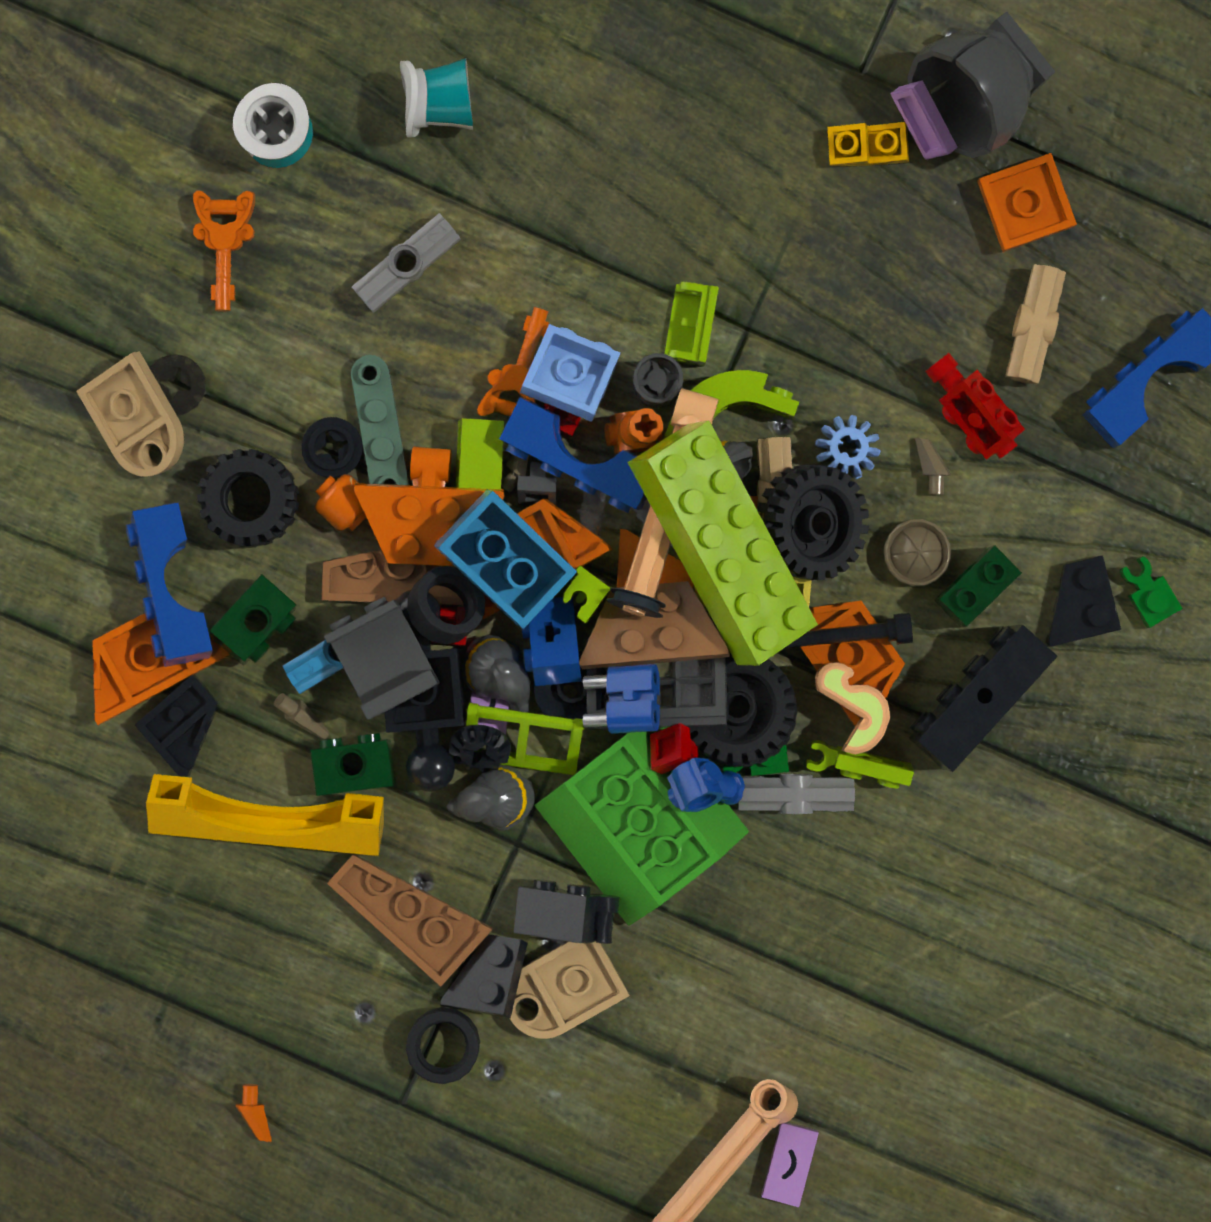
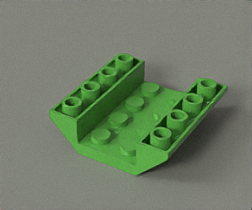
(629, 832)

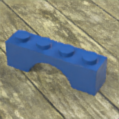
(1121, 409)
(537, 433)
(180, 632)

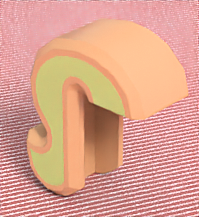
(859, 699)

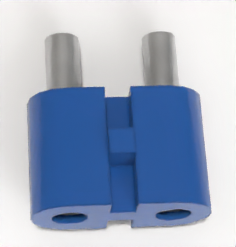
(631, 699)

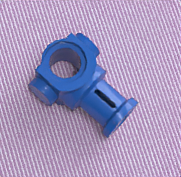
(702, 784)

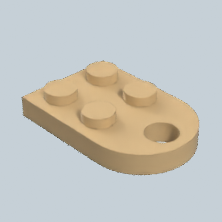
(133, 416)
(568, 988)

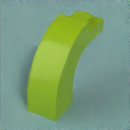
(745, 388)

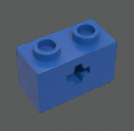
(557, 660)

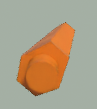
(254, 1113)

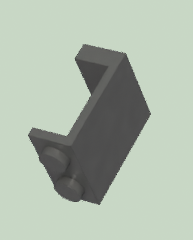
(381, 657)

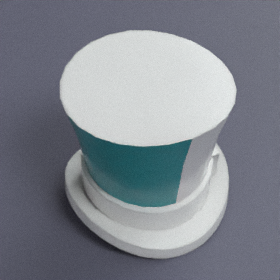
(436, 96)
(273, 125)

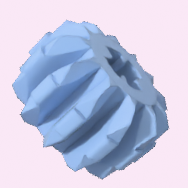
(852, 435)

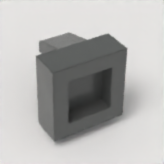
(536, 486)

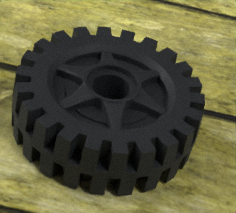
(832, 502)
(765, 725)

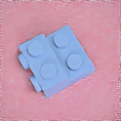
(570, 372)

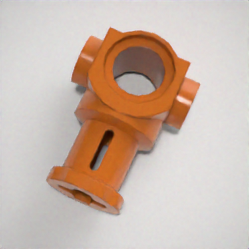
(634, 430)

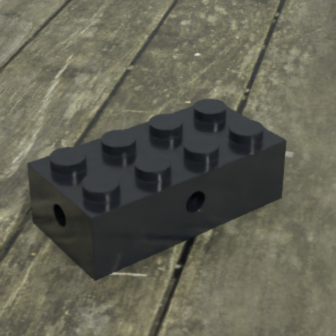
(1002, 677)

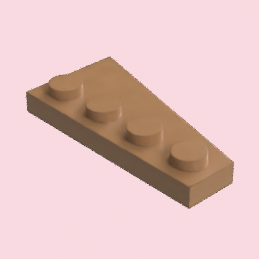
(370, 577)
(417, 923)

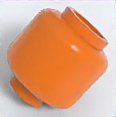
(339, 503)

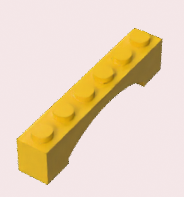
(187, 810)

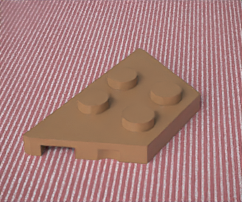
(633, 639)

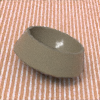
(917, 552)

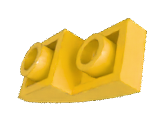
(868, 144)

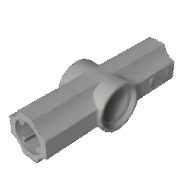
(425, 245)
(798, 794)

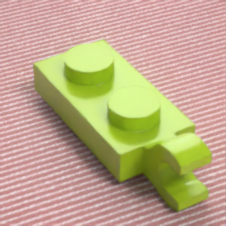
(887, 770)

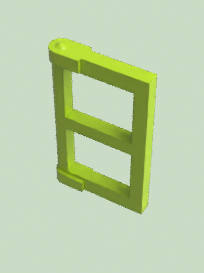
(526, 719)

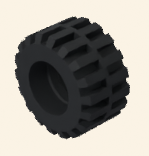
(217, 488)

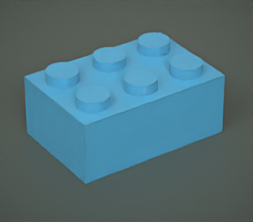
(505, 558)

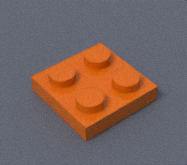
(1026, 202)

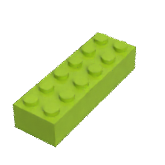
(723, 543)

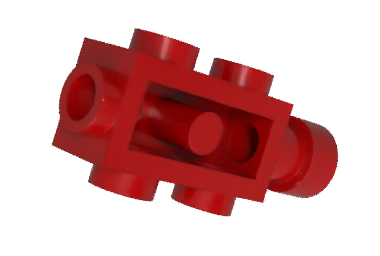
(976, 409)

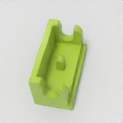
(691, 323)
(479, 454)
(587, 586)

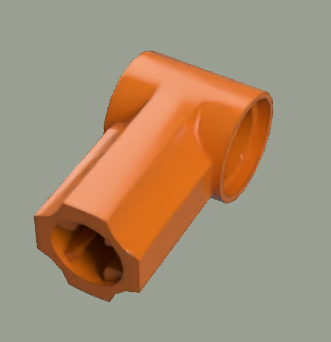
(430, 466)

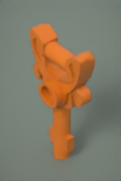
(223, 238)
(512, 375)

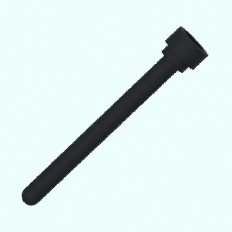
(895, 629)

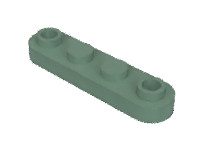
(379, 422)

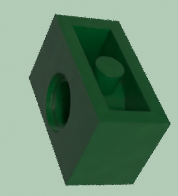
(977, 586)
(260, 599)
(331, 775)

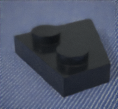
(1083, 603)
(180, 724)
(489, 978)

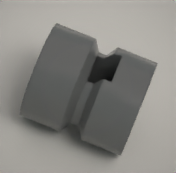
(657, 380)

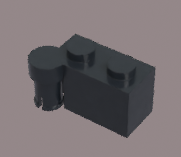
(565, 914)

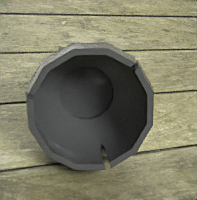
(985, 85)

